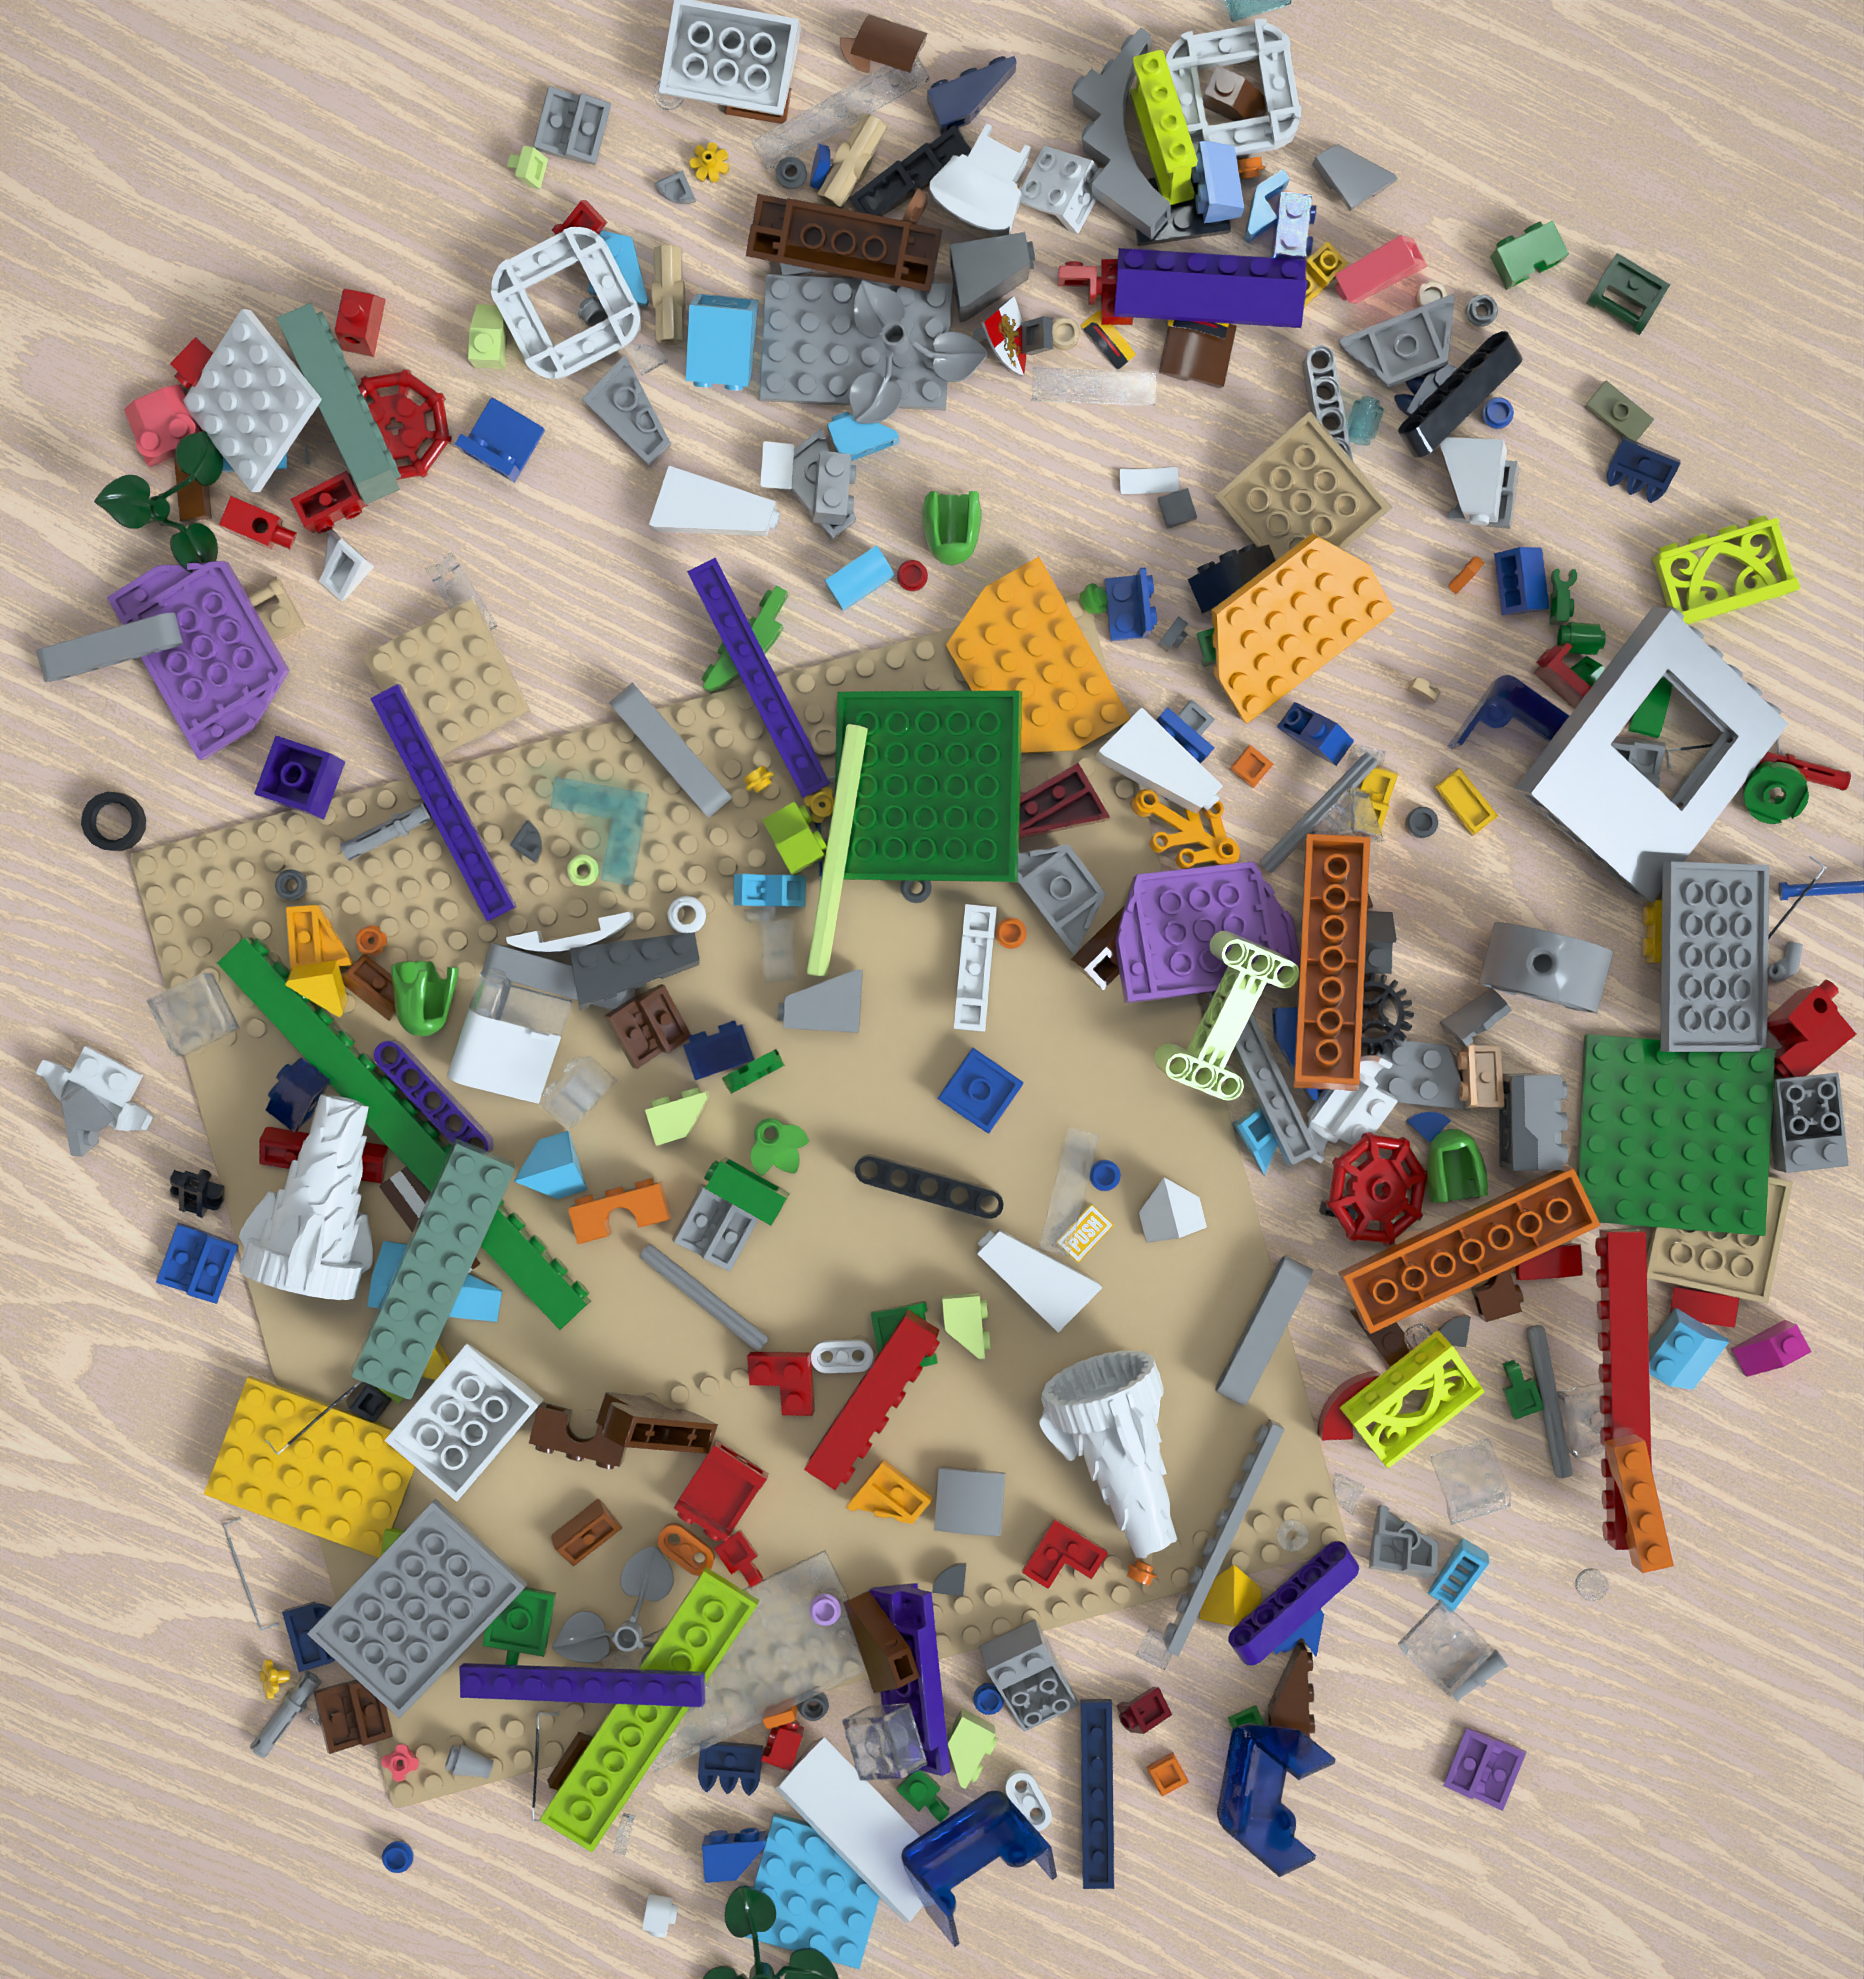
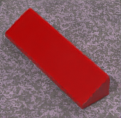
(282, 1146)

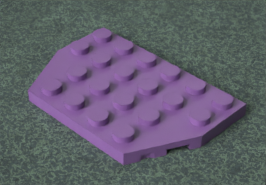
(227, 660)
(1176, 914)

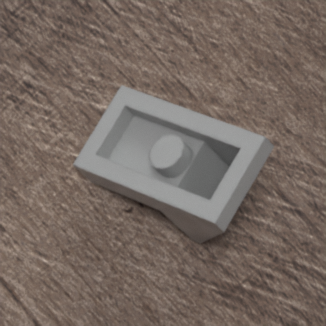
(83, 1120)

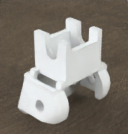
(983, 185)

